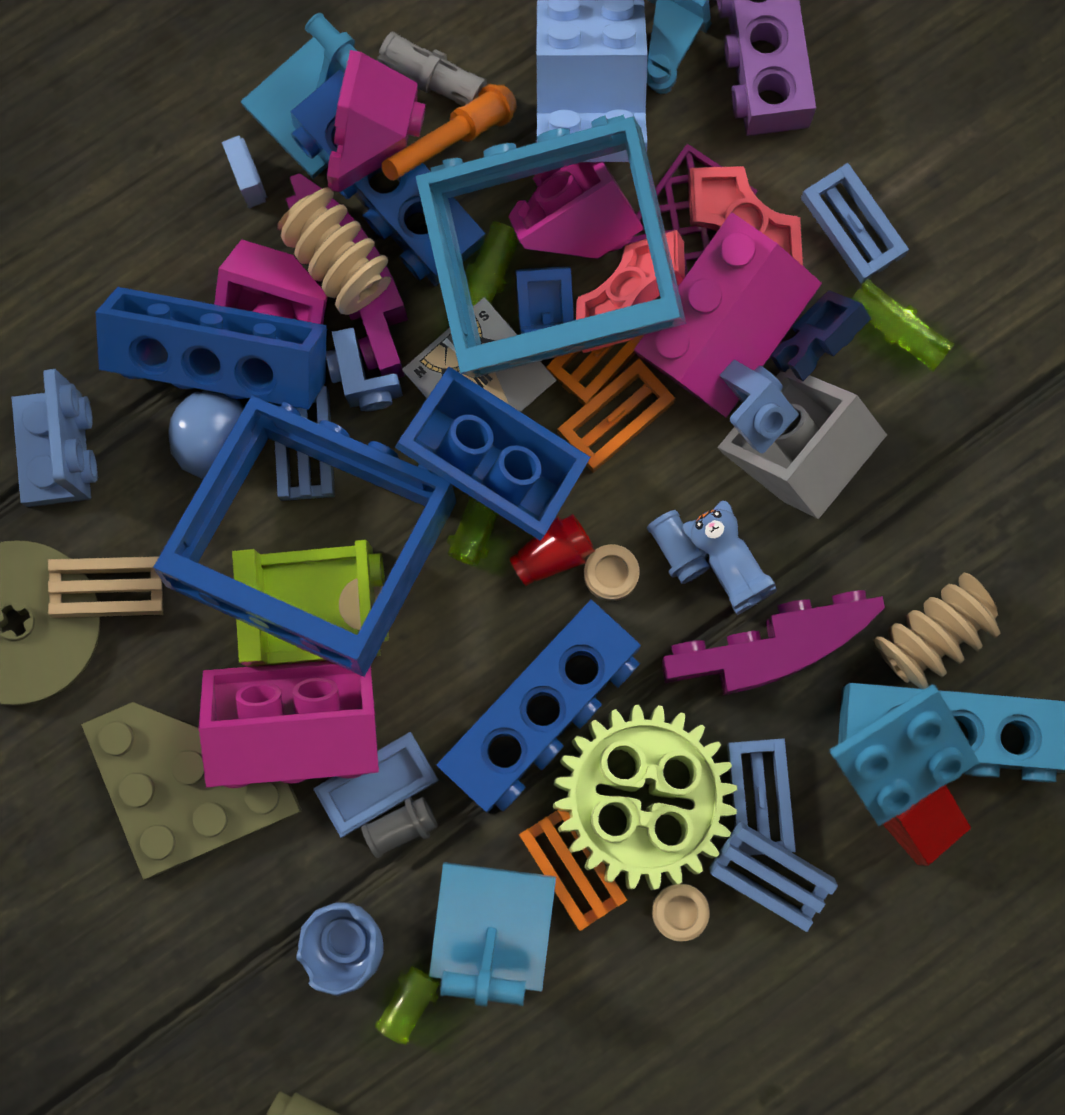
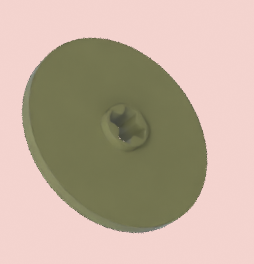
(51, 649)

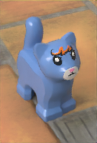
(730, 557)

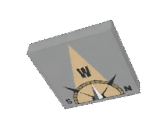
(514, 386)

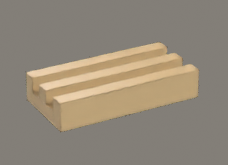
(57, 587)

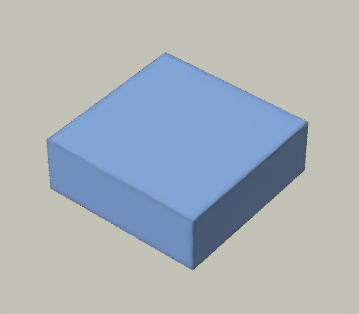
(244, 171)

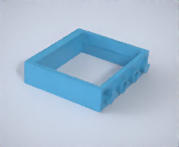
(507, 163)

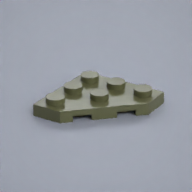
(161, 790)

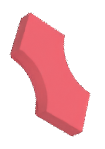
(723, 190)
(631, 282)

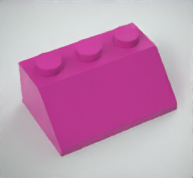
(735, 307)
(286, 724)

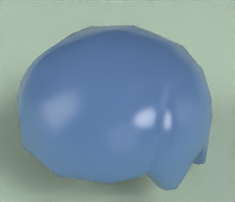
(201, 428)
(340, 948)

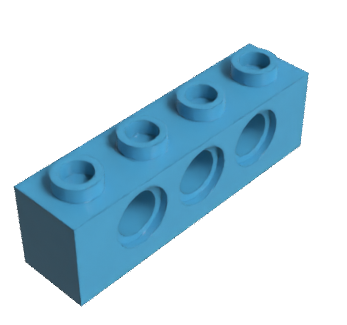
(984, 718)

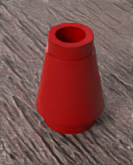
(559, 550)

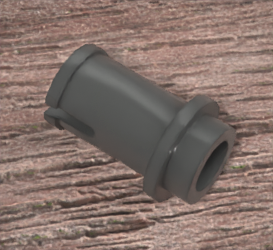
(400, 826)

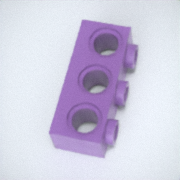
(780, 71)

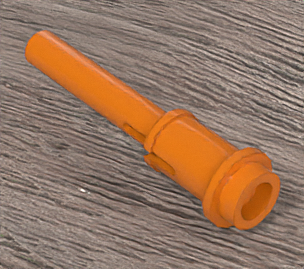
(491, 107)

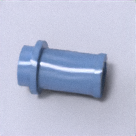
(683, 556)

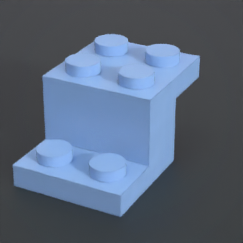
(591, 65)

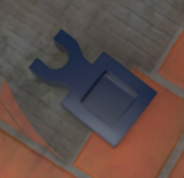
(821, 330)

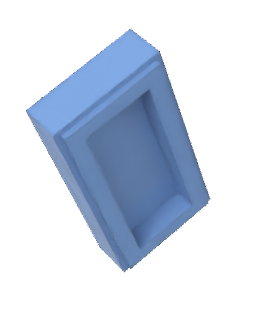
(362, 799)

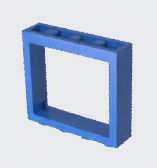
(332, 445)

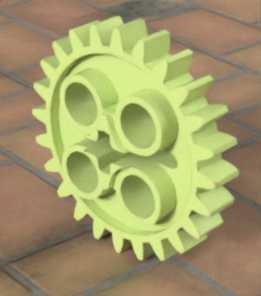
(638, 848)

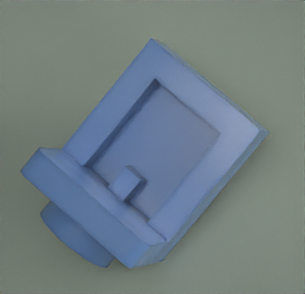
(347, 365)
(763, 409)

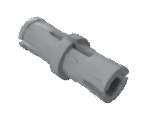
(430, 70)

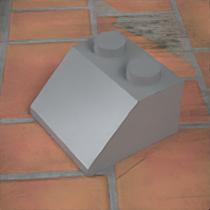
(817, 450)

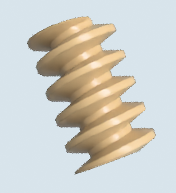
(332, 253)
(939, 631)

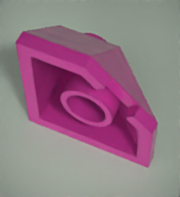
(372, 119)
(576, 212)
(269, 283)

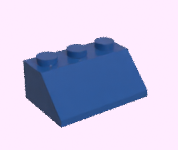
(493, 453)

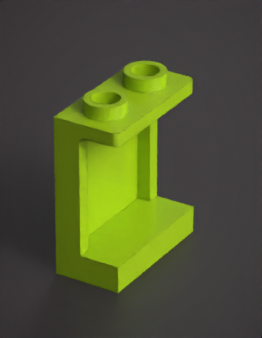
(309, 582)

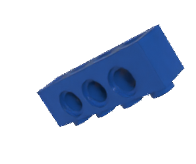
(386, 212)
(175, 340)
(587, 634)

